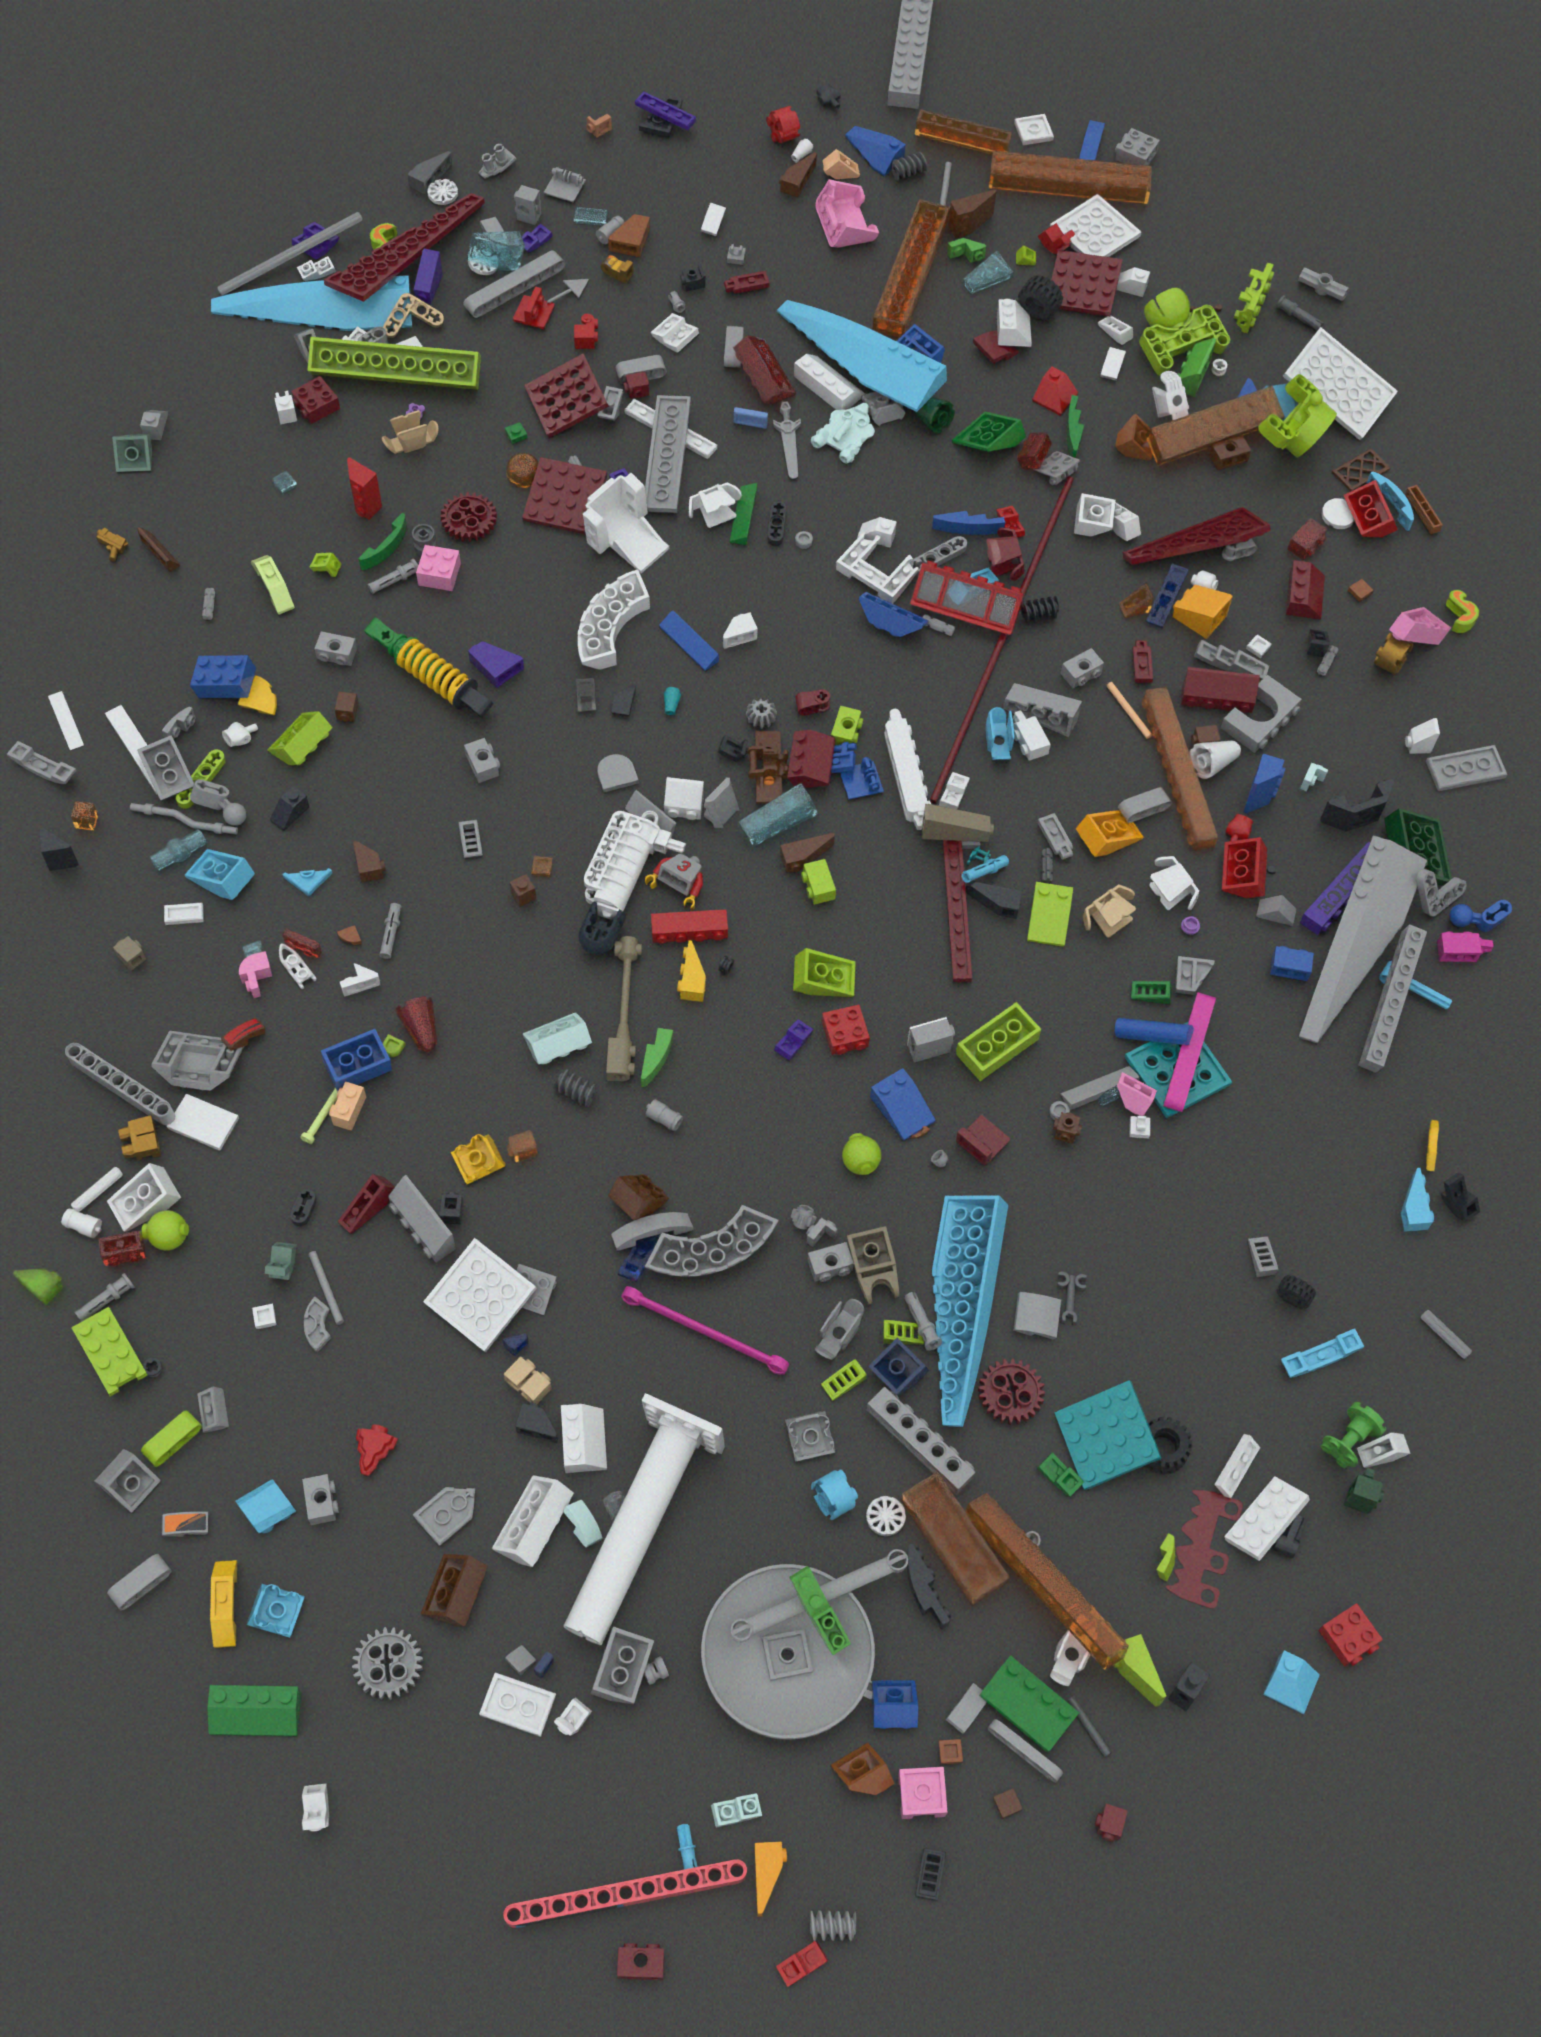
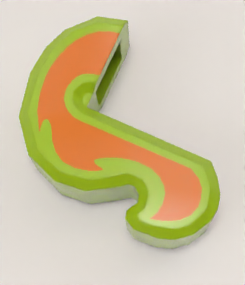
(382, 234)
(1465, 610)

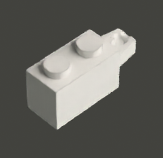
(1030, 736)

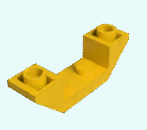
(222, 1604)

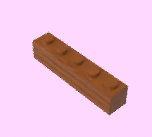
(1423, 509)

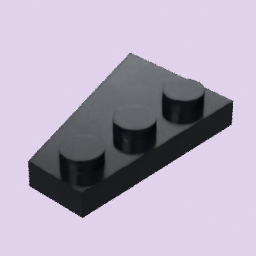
(658, 125)

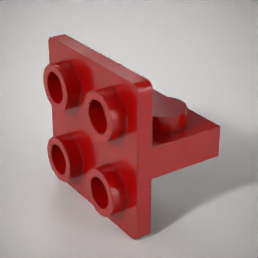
(534, 310)

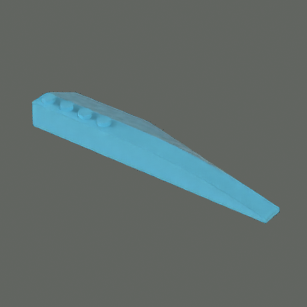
(317, 305)
(870, 356)
(964, 1292)

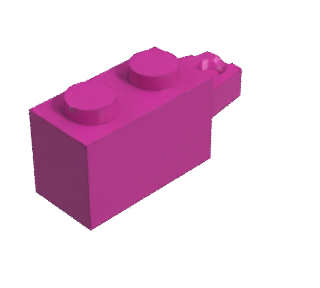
(1462, 947)

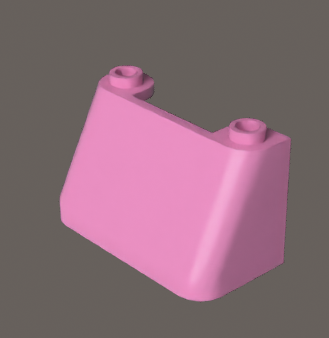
(841, 215)

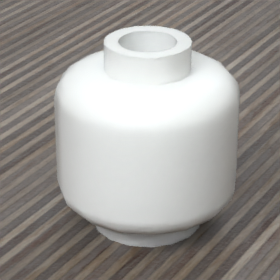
(1205, 579)

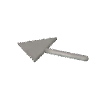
(575, 286)

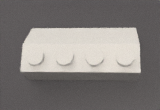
(826, 382)
(533, 1520)

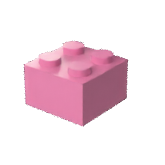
(438, 568)

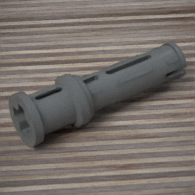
(1293, 309)

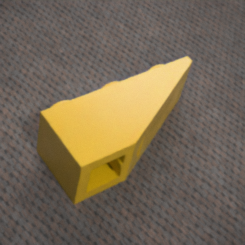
(694, 979)

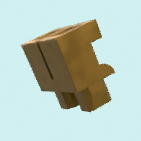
(143, 1138)

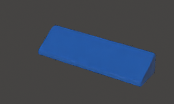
(689, 641)

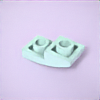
(586, 1526)
(736, 1810)

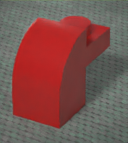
(1054, 239)

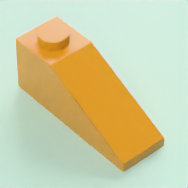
(768, 1866)

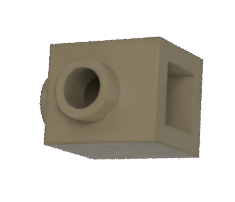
(129, 952)

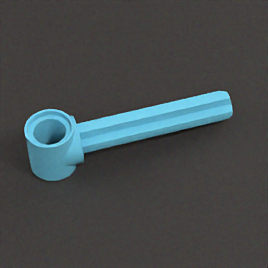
(1420, 989)

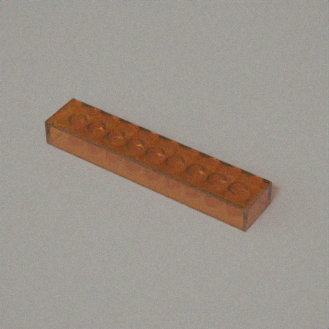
(1070, 177)
(911, 268)

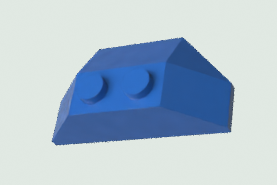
(889, 616)

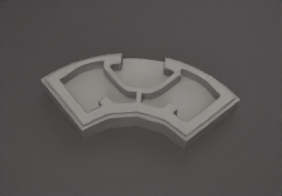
(315, 1324)

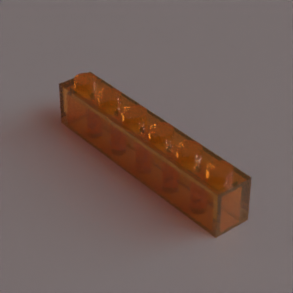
(962, 132)

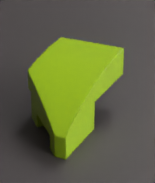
(1168, 1551)

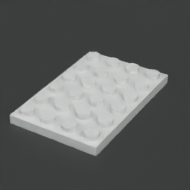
(1343, 381)

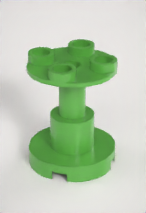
(1363, 1423)

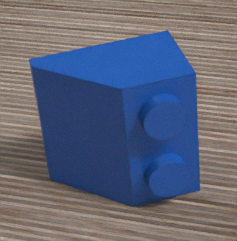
(894, 1704)

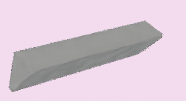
(1094, 1089)

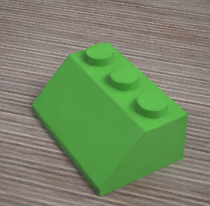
(1196, 365)

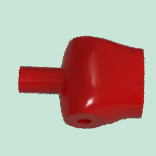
(1239, 827)

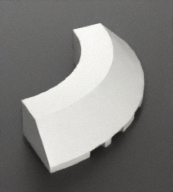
(607, 616)

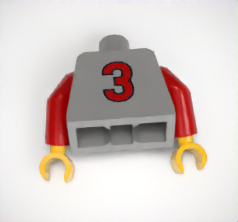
(681, 874)

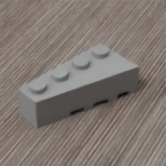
(1050, 709)

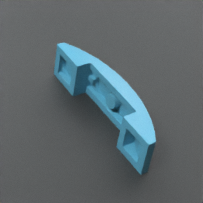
(1396, 498)
(1323, 1354)

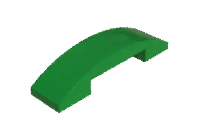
(374, 557)

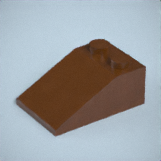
(970, 212)

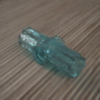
(178, 849)

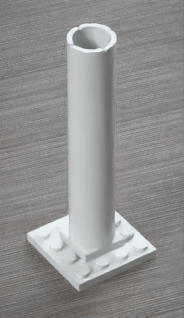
(640, 1515)

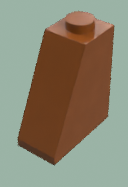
(630, 236)

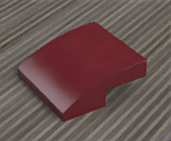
(988, 345)

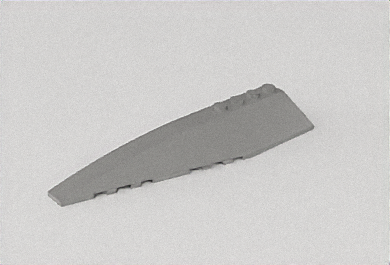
(1366, 928)

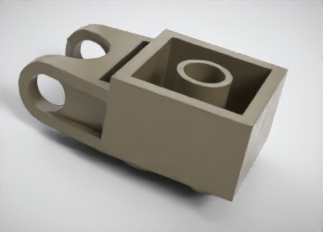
(875, 1268)

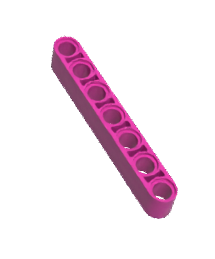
(1190, 1053)

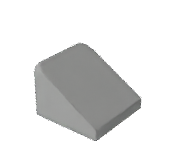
(520, 1660)

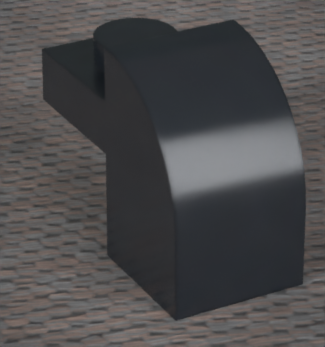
(1458, 1199)

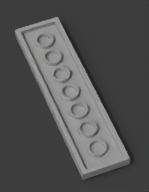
(667, 453)

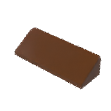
(158, 549)

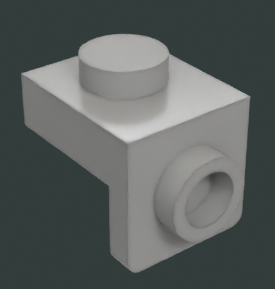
(816, 1231)

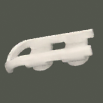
(293, 962)

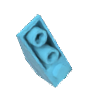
(1416, 1210)

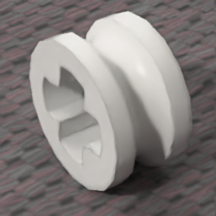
(1217, 371)

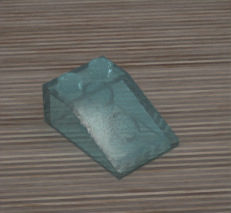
(497, 249)

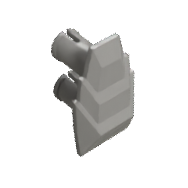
(497, 162)

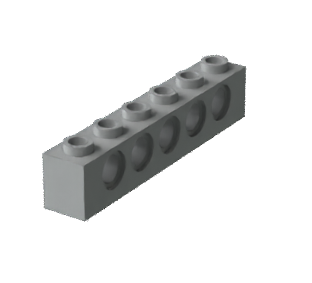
(923, 1451)

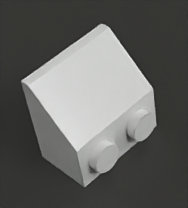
(1094, 515)
(684, 798)

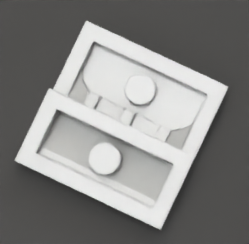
(674, 332)

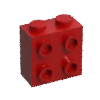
(845, 1030)
(1351, 1635)

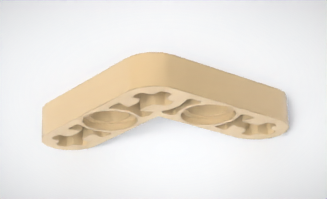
(411, 309)

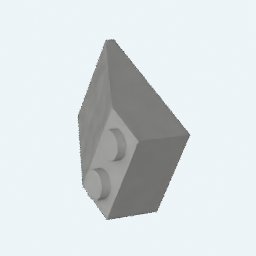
(165, 767)

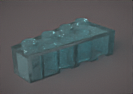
(779, 815)

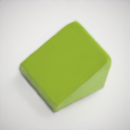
(1025, 256)

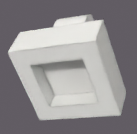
(1139, 1127)

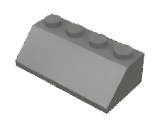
(421, 1220)

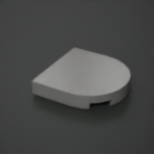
(616, 772)

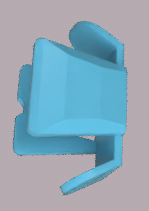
(997, 728)

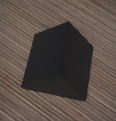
(56, 851)

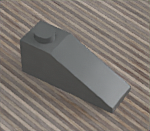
(429, 171)

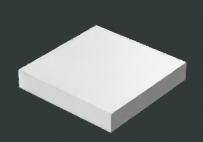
(1033, 129)

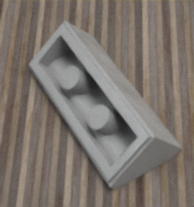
(639, 804)

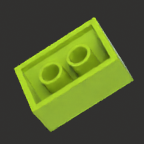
(301, 738)

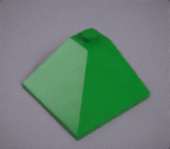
(991, 432)

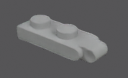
(1056, 836)

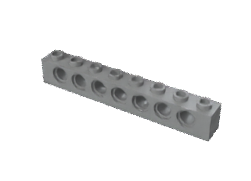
(1392, 998)

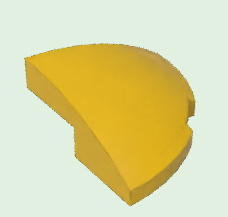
(260, 697)

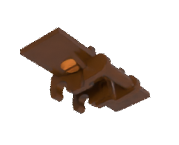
(774, 769)

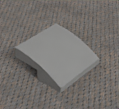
(1037, 1315)

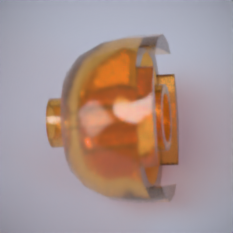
(522, 469)

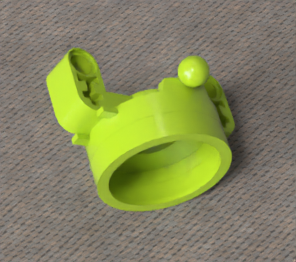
(1304, 423)

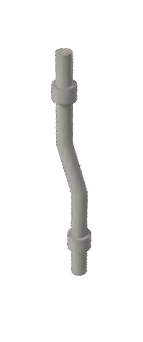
(150, 809)

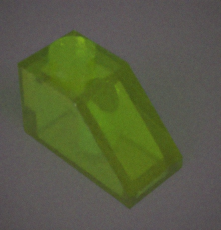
(40, 1283)

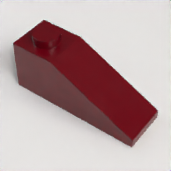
(367, 1203)

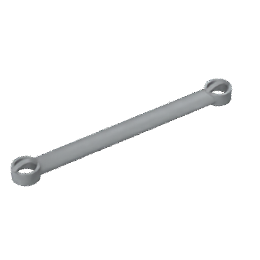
(830, 1590)

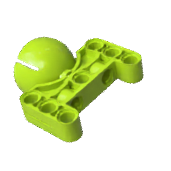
(1175, 324)

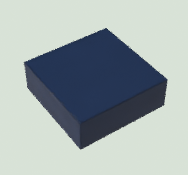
(544, 1664)

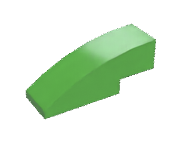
(656, 1055)

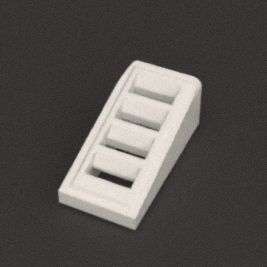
(1117, 330)

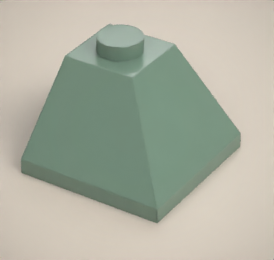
(133, 452)

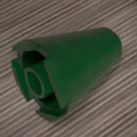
(936, 414)

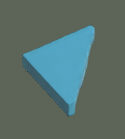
(308, 880)

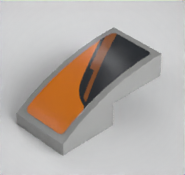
(184, 1523)

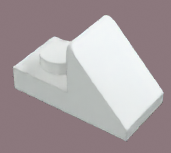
(364, 980)

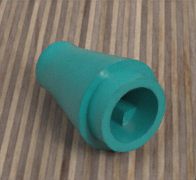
(671, 699)

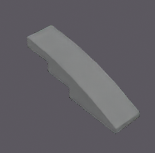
(1229, 660)

